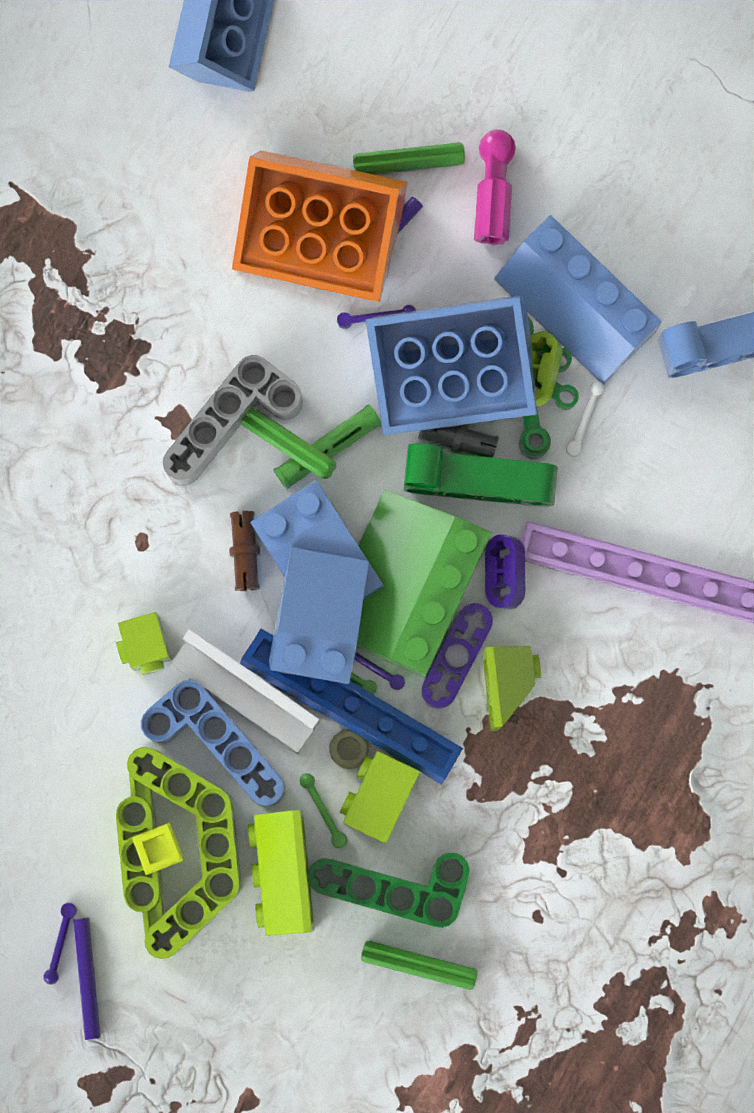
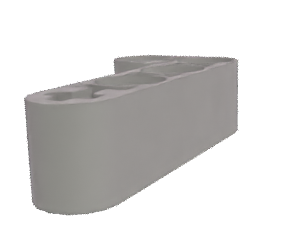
(227, 424)

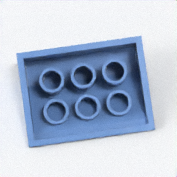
(453, 365)

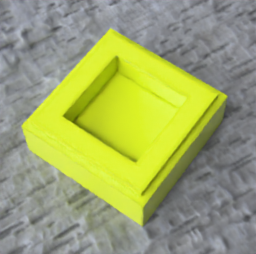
(158, 848)

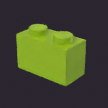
(380, 796)

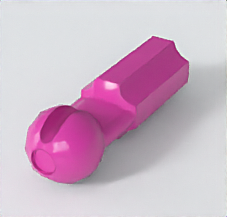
(494, 192)

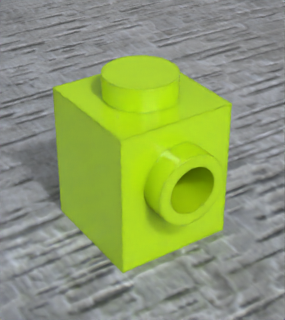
(143, 644)

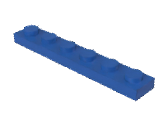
(361, 714)

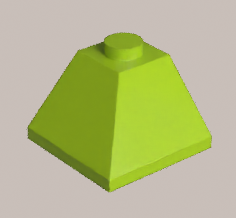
(508, 680)

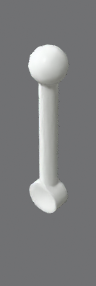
(574, 447)

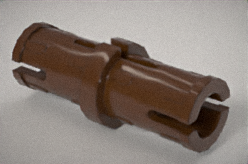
(244, 551)

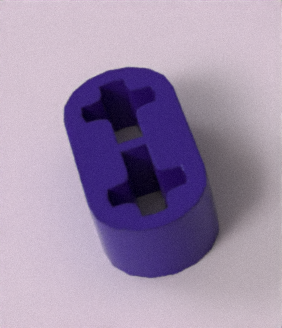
(505, 572)

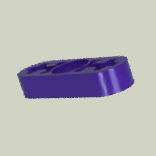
(461, 625)

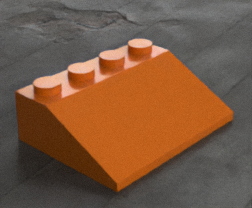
(318, 225)

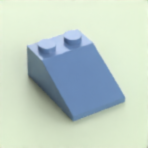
(310, 523)
(319, 615)

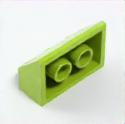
(281, 873)

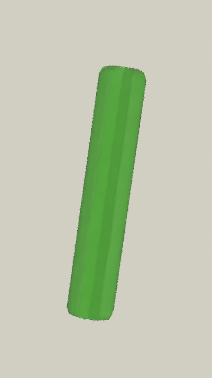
(410, 158)
(289, 443)
(419, 965)

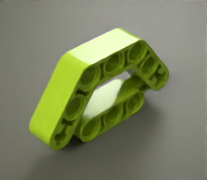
(207, 826)

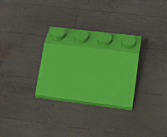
(425, 568)

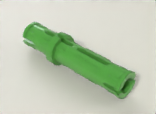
(331, 444)

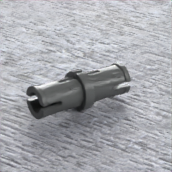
(462, 439)

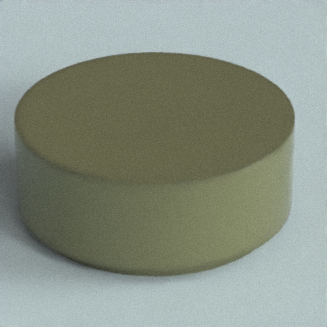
(348, 749)

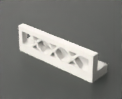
(245, 691)

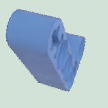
(699, 348)
(222, 747)

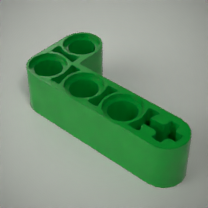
(478, 477)
(386, 884)

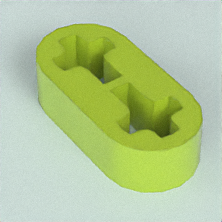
(549, 365)

